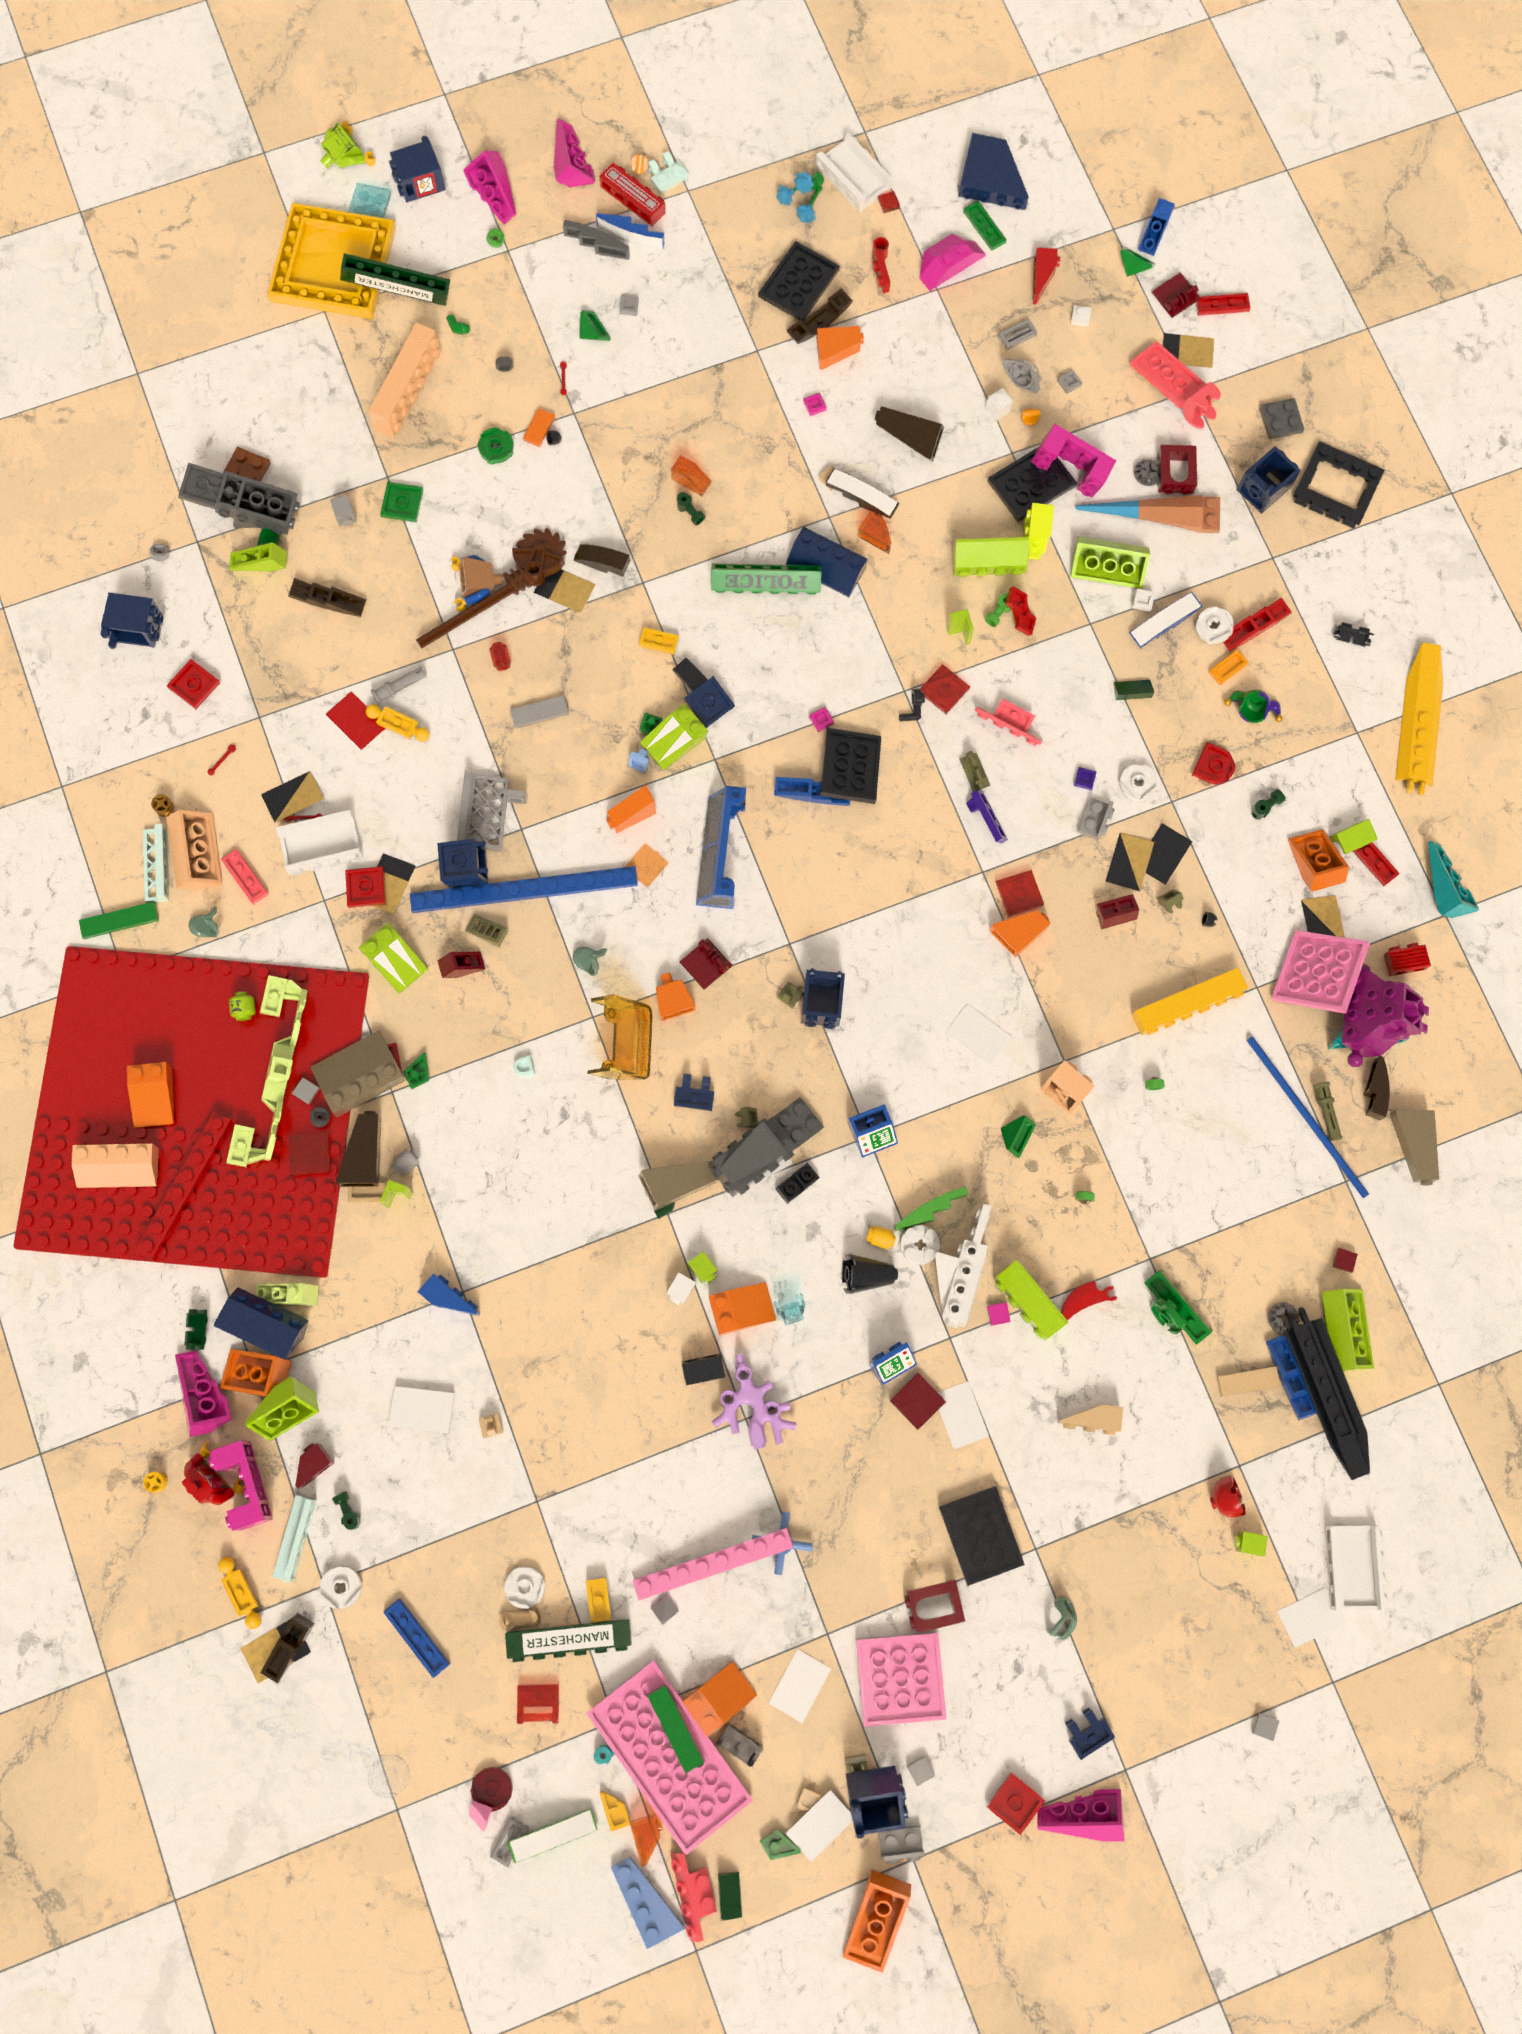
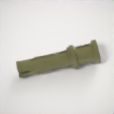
(1325, 1101)

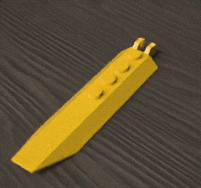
(1421, 719)

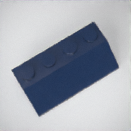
(839, 566)
(261, 1323)

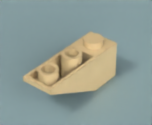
(1101, 1417)

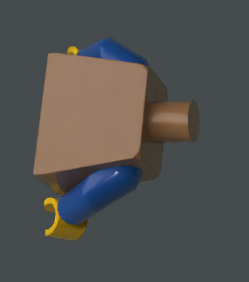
(475, 579)

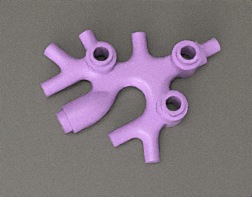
(753, 1395)

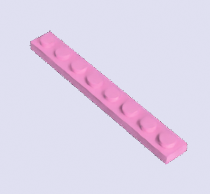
(713, 1564)

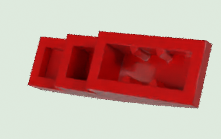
(1257, 624)

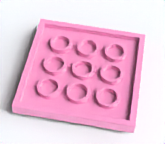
(1320, 971)
(901, 1679)

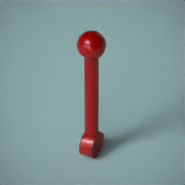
(563, 365)
(231, 749)
(289, 818)

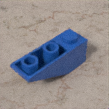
(1156, 226)
(442, 1296)

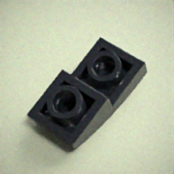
(689, 674)
(797, 1183)

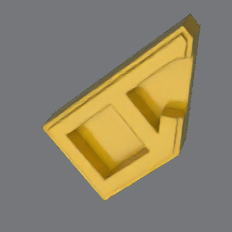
(615, 1811)

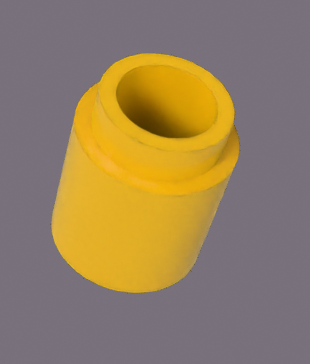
(881, 1237)

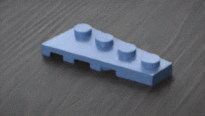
(650, 1912)

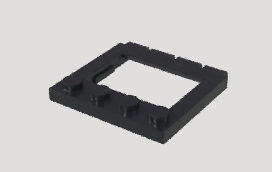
(1335, 509)

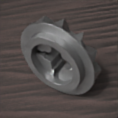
(1141, 474)
(1277, 1310)

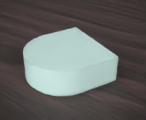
(523, 1066)

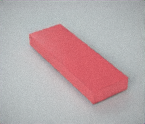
(244, 876)

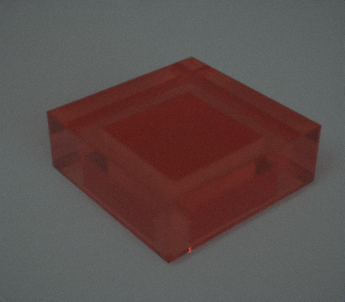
(888, 202)

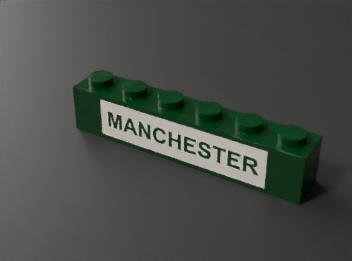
(394, 279)
(568, 1639)

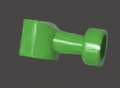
(993, 618)

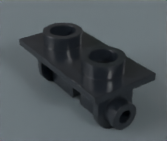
(1361, 636)

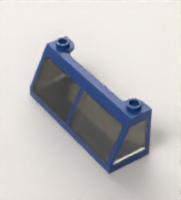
(712, 887)

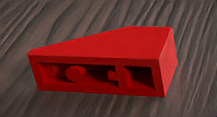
(1044, 269)

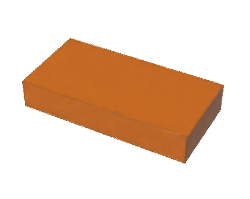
(539, 427)

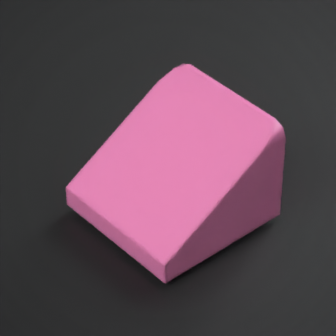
(480, 1814)

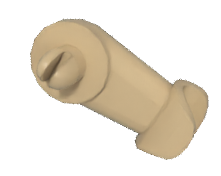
(517, 1619)

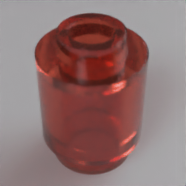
(500, 656)

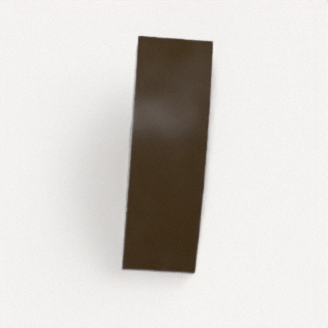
(602, 559)
(1378, 1090)
(287, 1647)

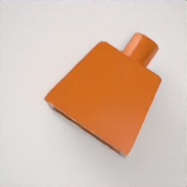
(673, 998)

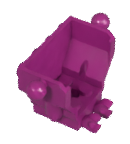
(1380, 1016)

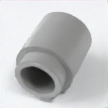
(405, 1162)

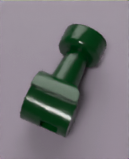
(684, 503)
(1262, 807)
(349, 1519)

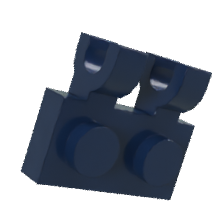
(694, 1098)
(1092, 1737)

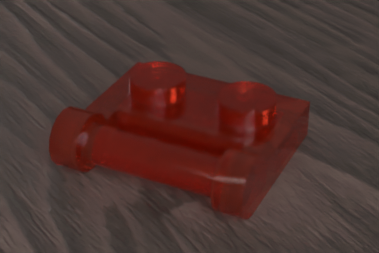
(538, 1696)

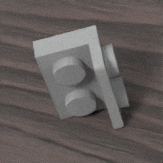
(1095, 819)
(901, 1844)

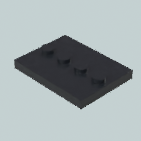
(799, 281)
(1025, 484)
(850, 765)
(981, 1536)

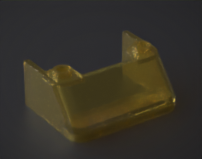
(630, 1039)

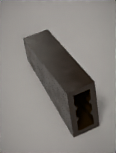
(913, 431)
(362, 1154)

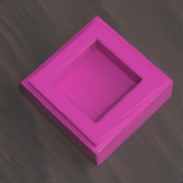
(814, 404)
(821, 719)
(998, 1314)

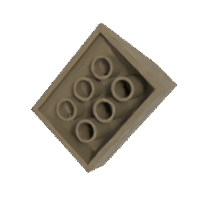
(357, 1074)

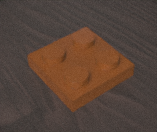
(248, 464)

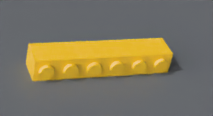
(1190, 1001)

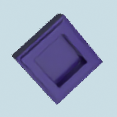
(1085, 778)

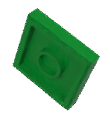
(401, 502)

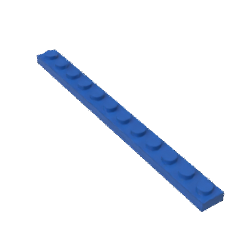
(523, 889)

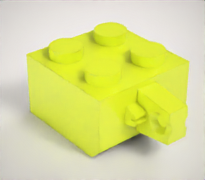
(1038, 528)

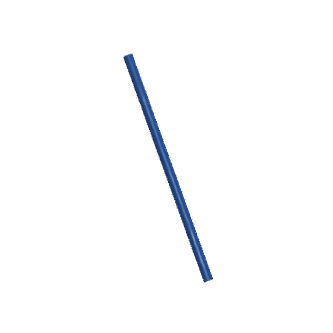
(1308, 1118)

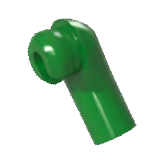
(457, 327)

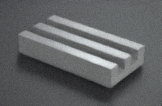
(1006, 341)
(519, 1825)

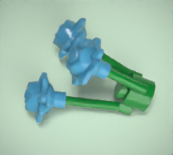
(803, 183)

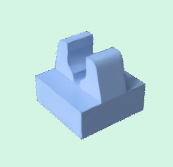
(639, 761)

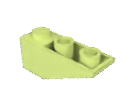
(288, 1294)

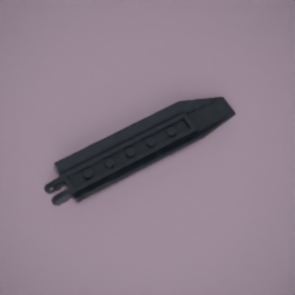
(1330, 1393)

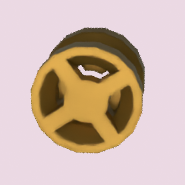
(162, 801)

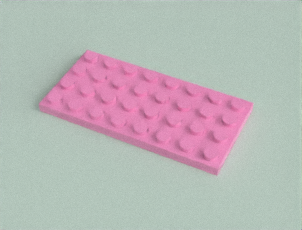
(687, 1803)

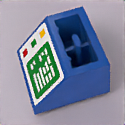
(873, 1130)
(894, 1363)

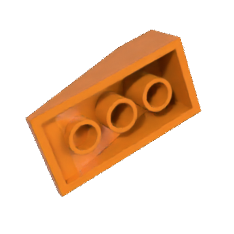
(877, 1920)

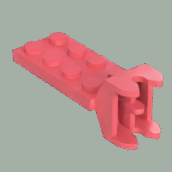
(1177, 383)

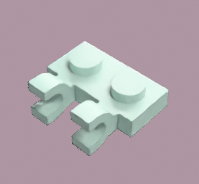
(669, 177)

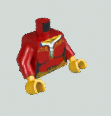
(205, 1482)

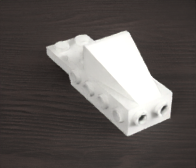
(953, 1276)

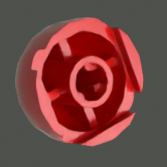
(1227, 1498)

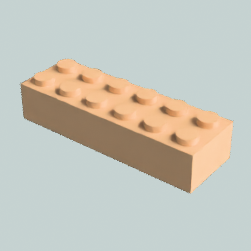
(405, 380)

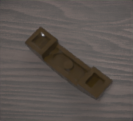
(821, 318)

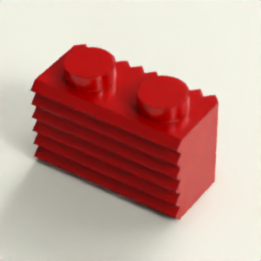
(1407, 960)

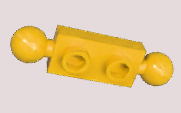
(397, 723)
(239, 1592)

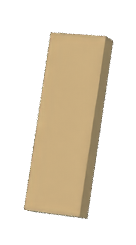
(1248, 1381)

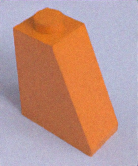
(837, 344)
(631, 810)
(1020, 931)

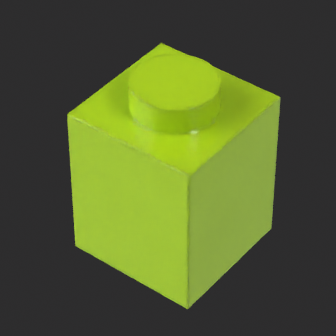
(703, 1268)
(1251, 1543)

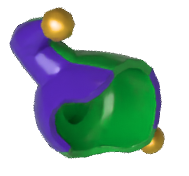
(1255, 705)

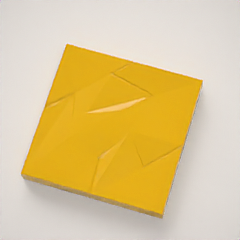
(313, 254)

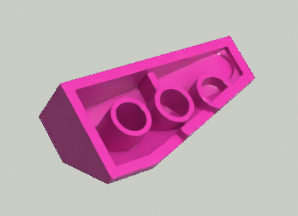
(569, 159)
(490, 179)
(202, 1400)
(1089, 1817)

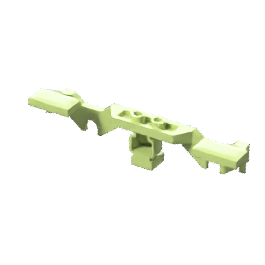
(278, 1072)

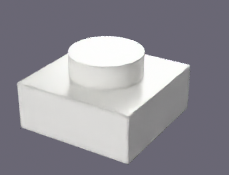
(1081, 315)
(1143, 600)

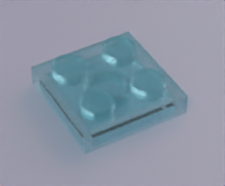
(369, 200)

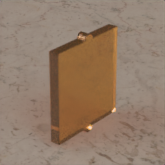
(647, 865)

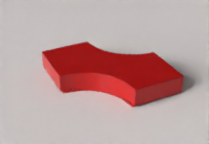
(1024, 619)

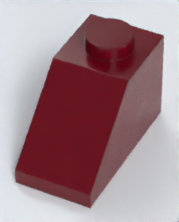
(460, 964)
(312, 1464)

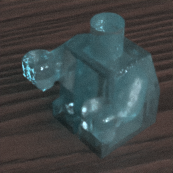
(792, 1313)

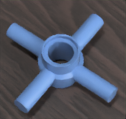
(797, 1545)

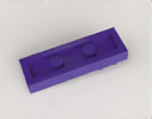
(980, 803)

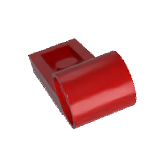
(879, 264)

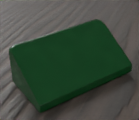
(1133, 689)
(729, 1895)

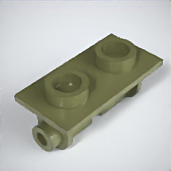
(974, 771)

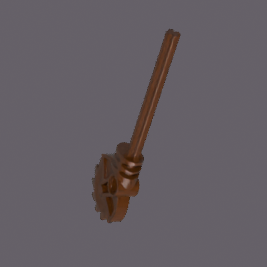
(535, 554)

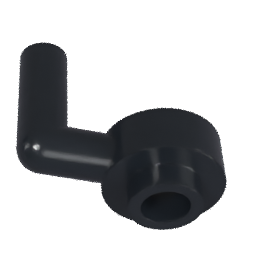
(917, 699)

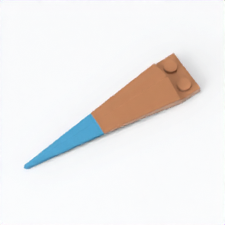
(1186, 512)

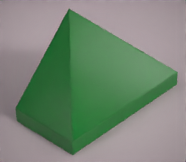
(1134, 262)
(591, 327)
(1017, 1134)

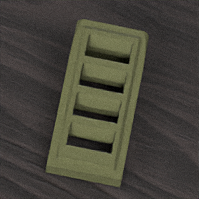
(495, 941)

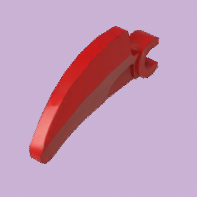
(1083, 1297)

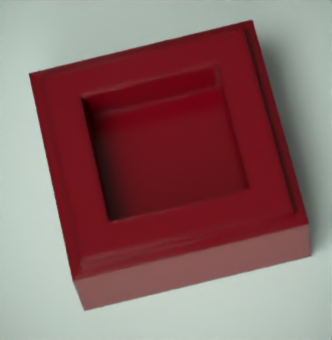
(1345, 1260)

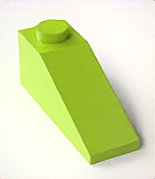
(259, 558)

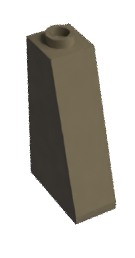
(1418, 1142)
(675, 1182)

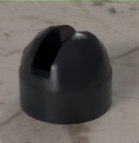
(553, 437)
(1208, 919)

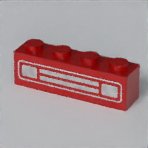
(632, 194)

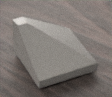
(664, 1609)

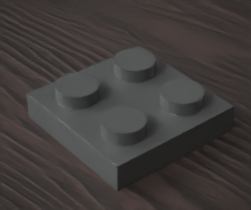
(1281, 418)

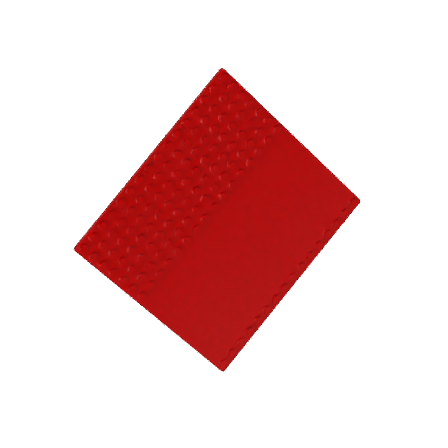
(176, 1010)

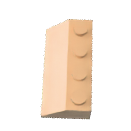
(194, 850)
(115, 1165)

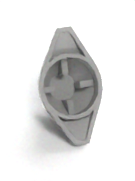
(1023, 374)

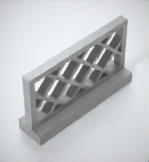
(467, 805)

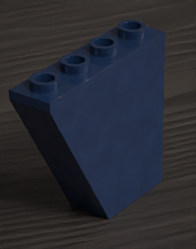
(992, 174)

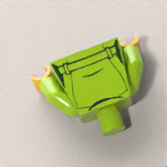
(343, 149)

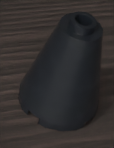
(866, 1274)

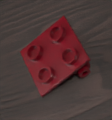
(1176, 295)
(705, 963)

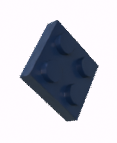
(709, 702)

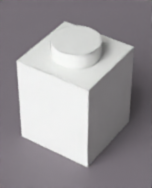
(999, 404)
(680, 1289)

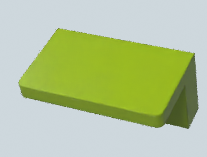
(960, 622)
(1355, 836)
(392, 1189)

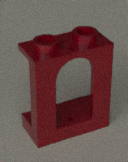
(1177, 453)
(916, 1595)

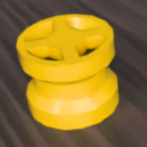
(150, 1481)

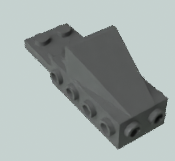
(241, 498)
(764, 1147)

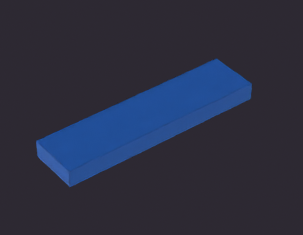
(416, 1638)

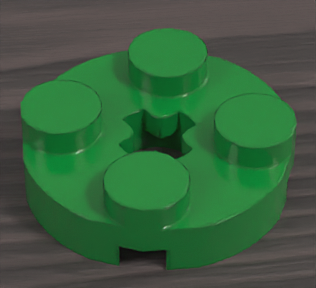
(497, 436)
(1166, 1313)

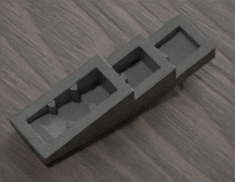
(601, 241)

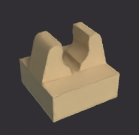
(490, 1425)

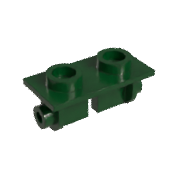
(197, 1321)

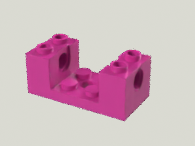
(1079, 453)
(241, 1455)

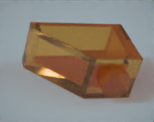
(690, 476)
(875, 532)
(646, 1836)

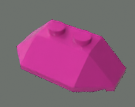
(948, 259)

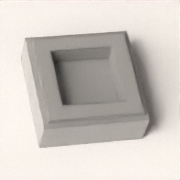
(629, 305)
(1069, 381)
(516, 796)
(306, 1091)
(1265, 1727)
(920, 1771)

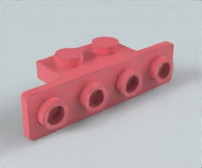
(1013, 718)
(694, 1894)

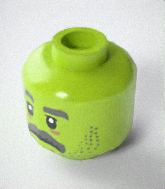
(242, 1006)

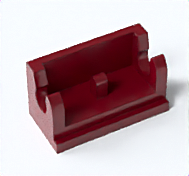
(1117, 911)

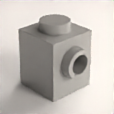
(343, 510)

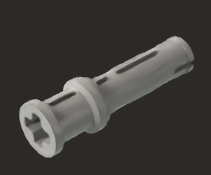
(390, 689)

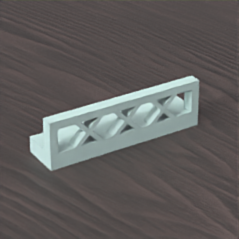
(160, 864)
(294, 1538)

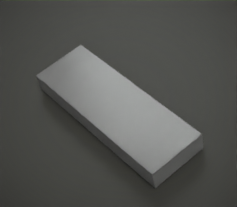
(539, 712)

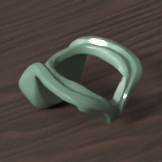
(203, 924)
(586, 958)
(1065, 1607)

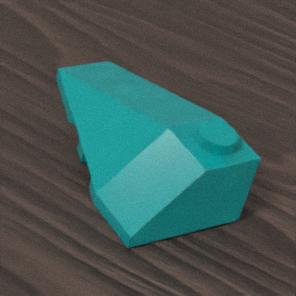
(1448, 891)

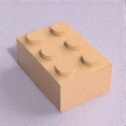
(1067, 1086)

